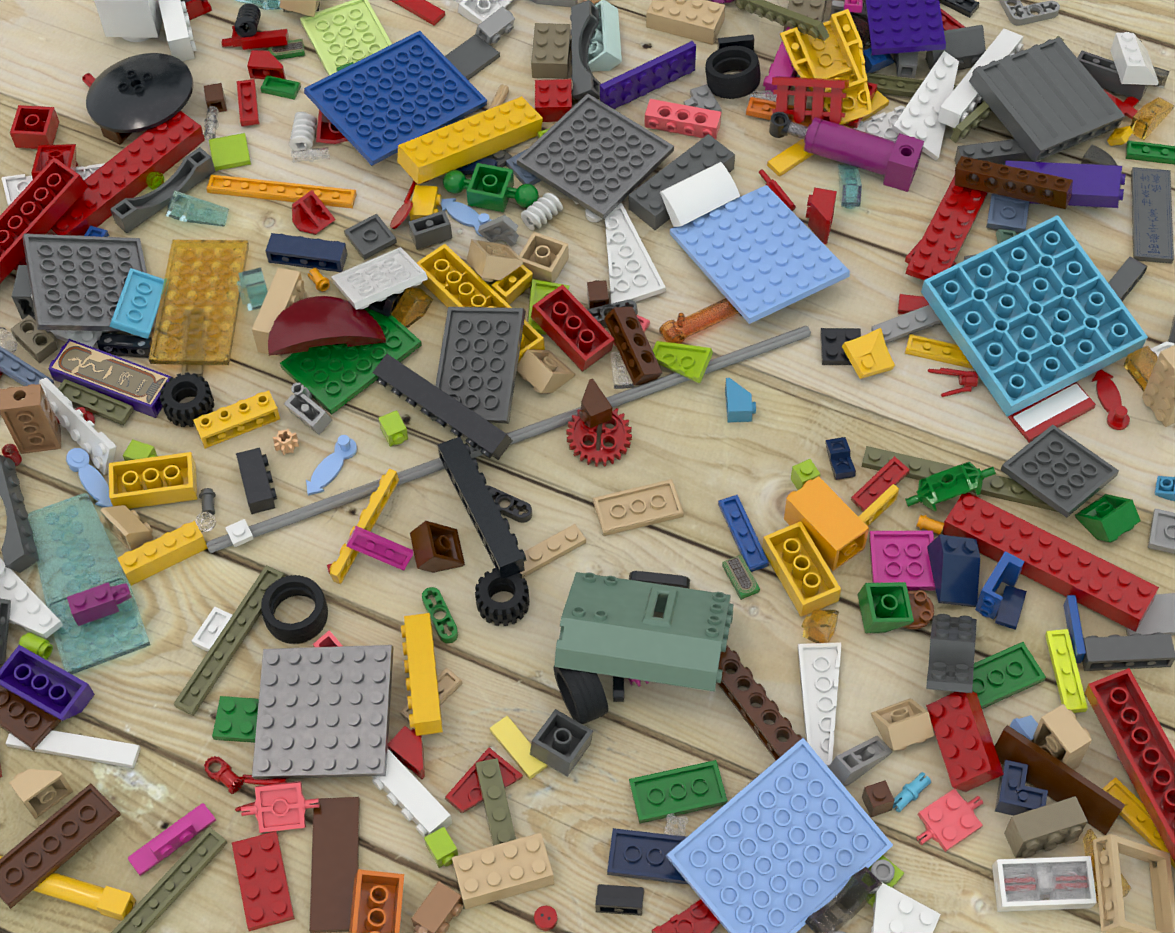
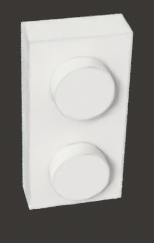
(211, 629)

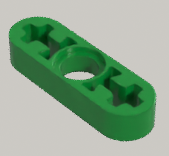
(439, 623)

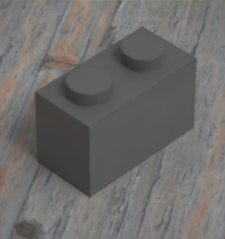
(430, 230)

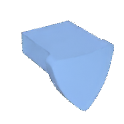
(1025, 726)

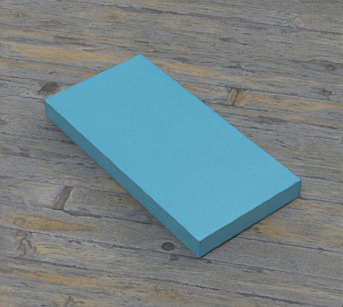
(138, 303)

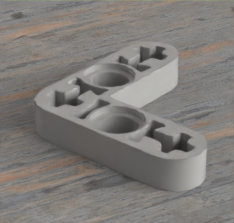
(1046, 11)

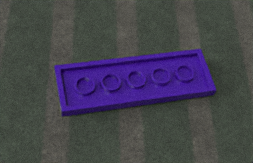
(649, 76)

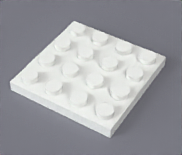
(379, 278)

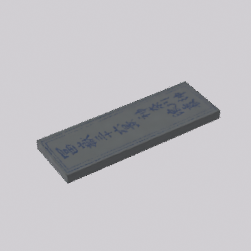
(1152, 215)

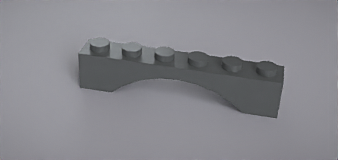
(584, 21)
(134, 211)
(19, 546)

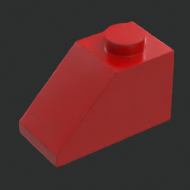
(264, 64)
(409, 750)

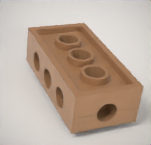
(30, 419)

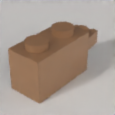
(437, 910)

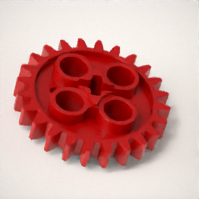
(618, 436)

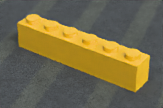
(422, 674)

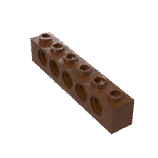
(1013, 182)
(755, 716)

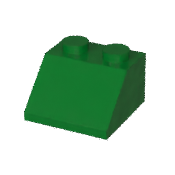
(1109, 517)
(884, 606)

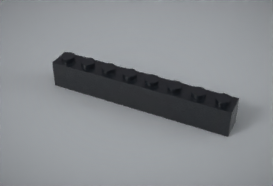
(443, 407)
(481, 507)

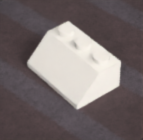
(1132, 60)

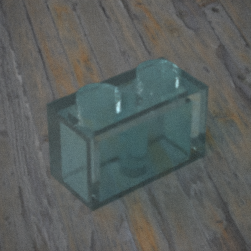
(253, 288)

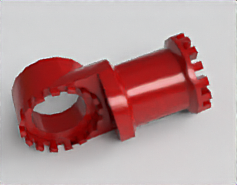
(224, 775)

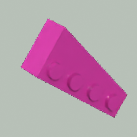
(780, 67)

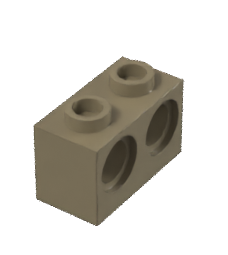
(31, 341)

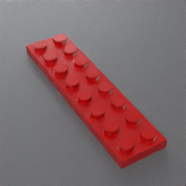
(946, 231)

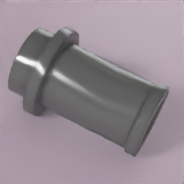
(207, 499)

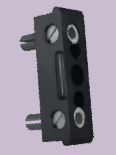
(125, 344)

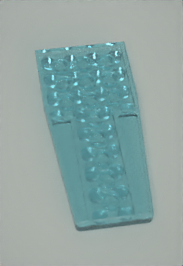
(74, 558)

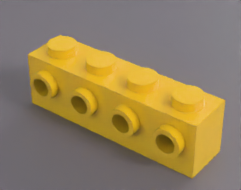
(236, 419)
(162, 552)

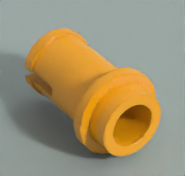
(321, 282)
(930, 524)

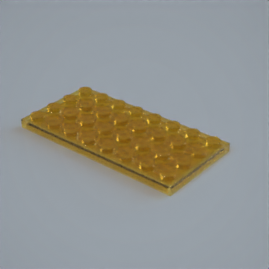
(199, 303)

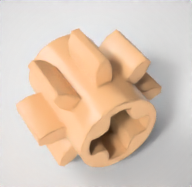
(285, 441)

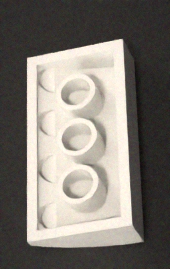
(480, 10)
(699, 194)

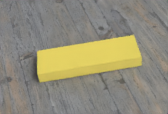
(517, 747)

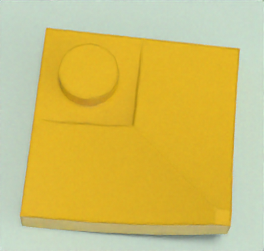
(869, 354)

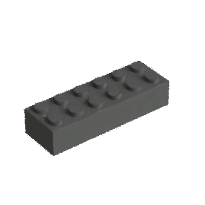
(647, 201)

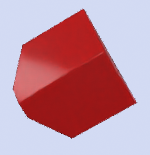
(310, 214)

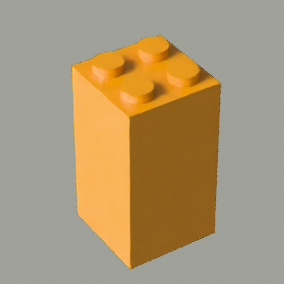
(828, 520)

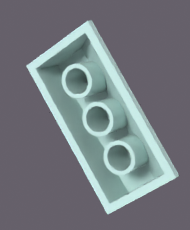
(605, 44)

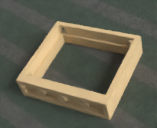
(1110, 885)

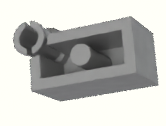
(307, 410)

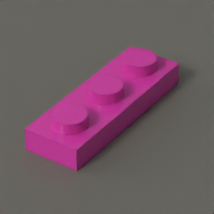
(379, 548)

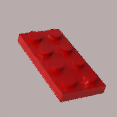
(262, 881)

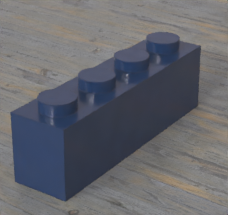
(306, 252)

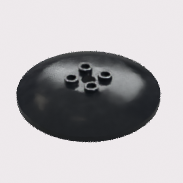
(139, 93)

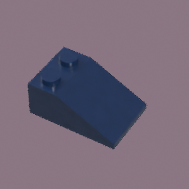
(955, 569)

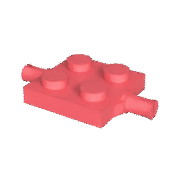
(280, 807)
(949, 820)

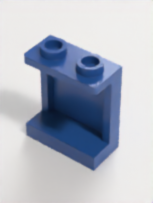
(1006, 571)

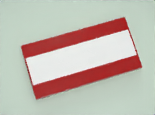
(1052, 410)

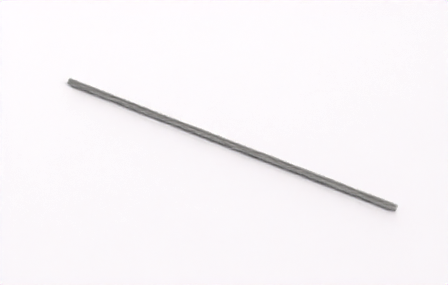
(517, 435)

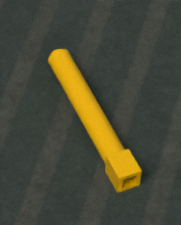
(107, 900)

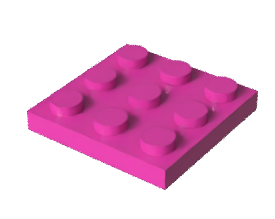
(902, 558)

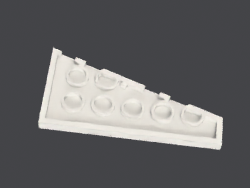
(922, 111)
(629, 264)
(26, 607)
(900, 913)

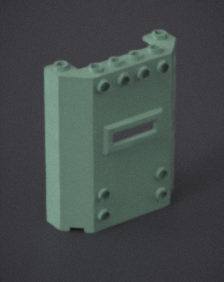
(613, 631)

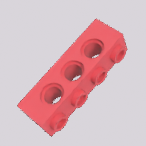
(682, 119)

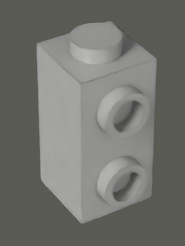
(495, 26)

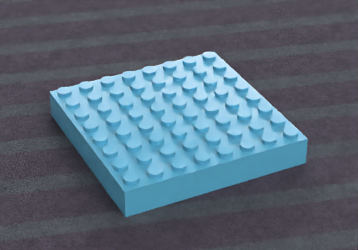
(1033, 315)

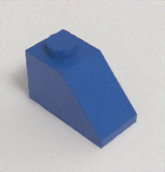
(876, 62)

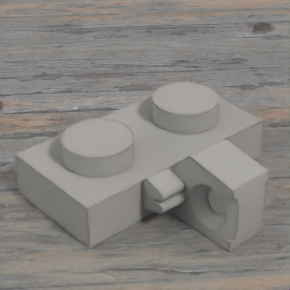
(703, 98)
(500, 228)

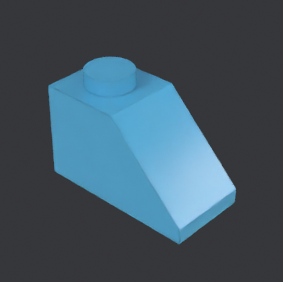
(738, 402)

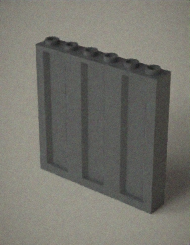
(1046, 99)

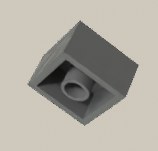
(561, 742)

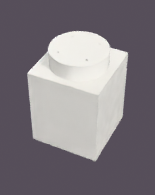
(130, 18)

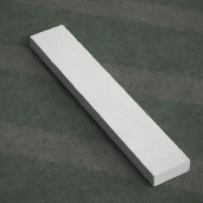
(83, 748)

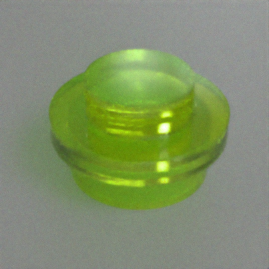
(155, 180)

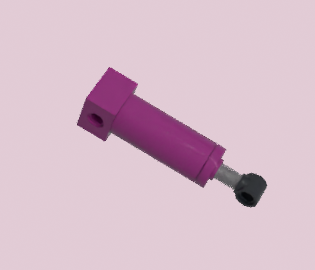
(866, 151)

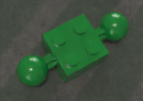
(490, 188)

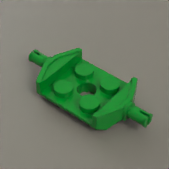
(935, 490)

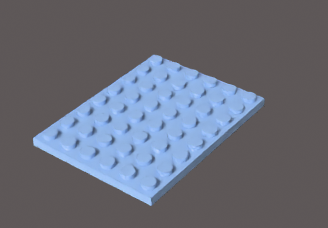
(759, 254)
(779, 847)

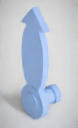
(464, 214)
(331, 465)
(89, 476)

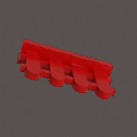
(818, 99)

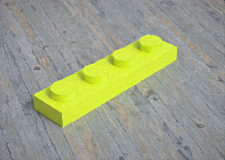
(1066, 670)

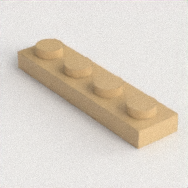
(552, 549)

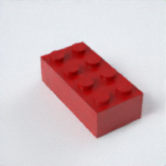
(572, 327)
(964, 740)

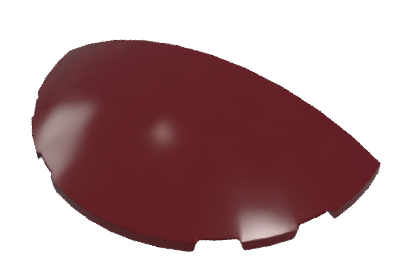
(321, 323)

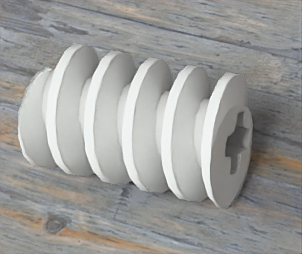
(303, 131)
(541, 211)

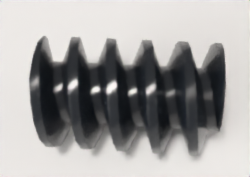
(247, 20)

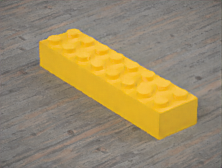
(469, 140)
(460, 286)

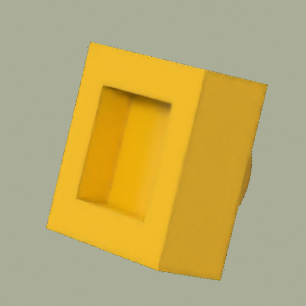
(1120, 136)

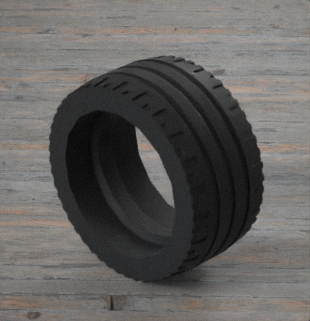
(733, 85)
(289, 587)
(581, 694)

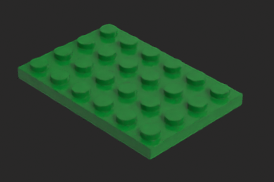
(341, 372)

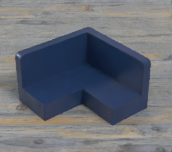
(1012, 793)

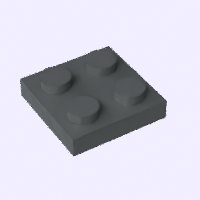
(370, 236)

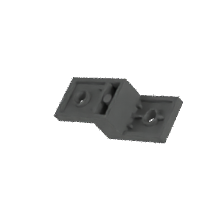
(952, 653)

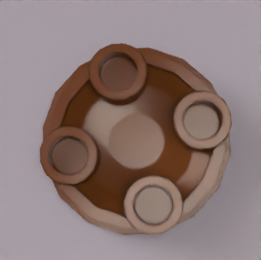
(921, 608)

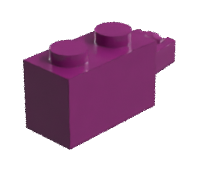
(97, 602)

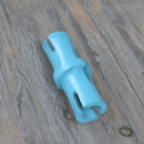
(911, 791)

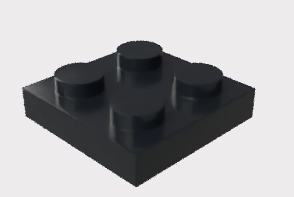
(832, 342)

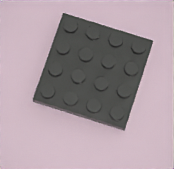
(1059, 470)

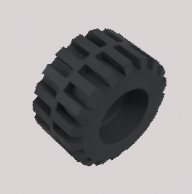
(183, 387)
(502, 611)

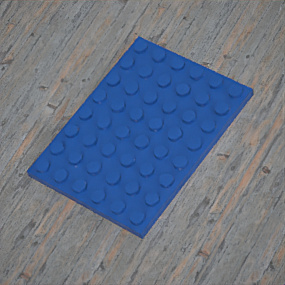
(395, 97)

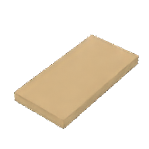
(638, 507)

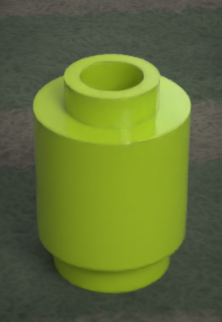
(36, 645)

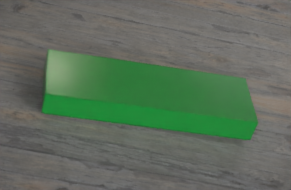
(1150, 152)

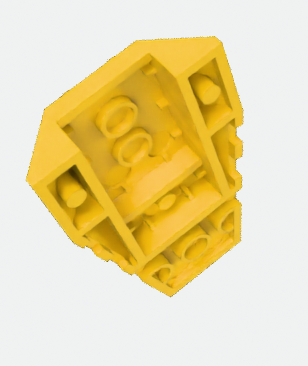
(834, 58)

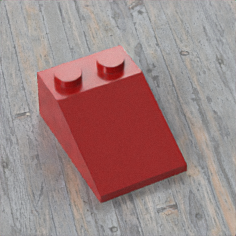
(64, 153)

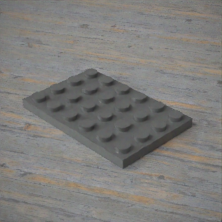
(481, 359)

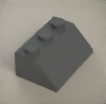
(963, 44)

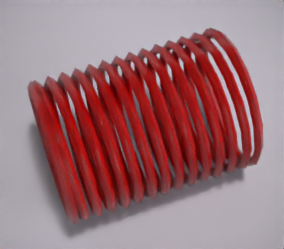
(12, 449)

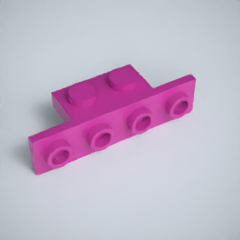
(171, 839)

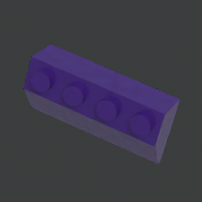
(44, 684)

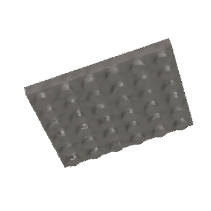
(595, 156)
(79, 278)
(323, 712)

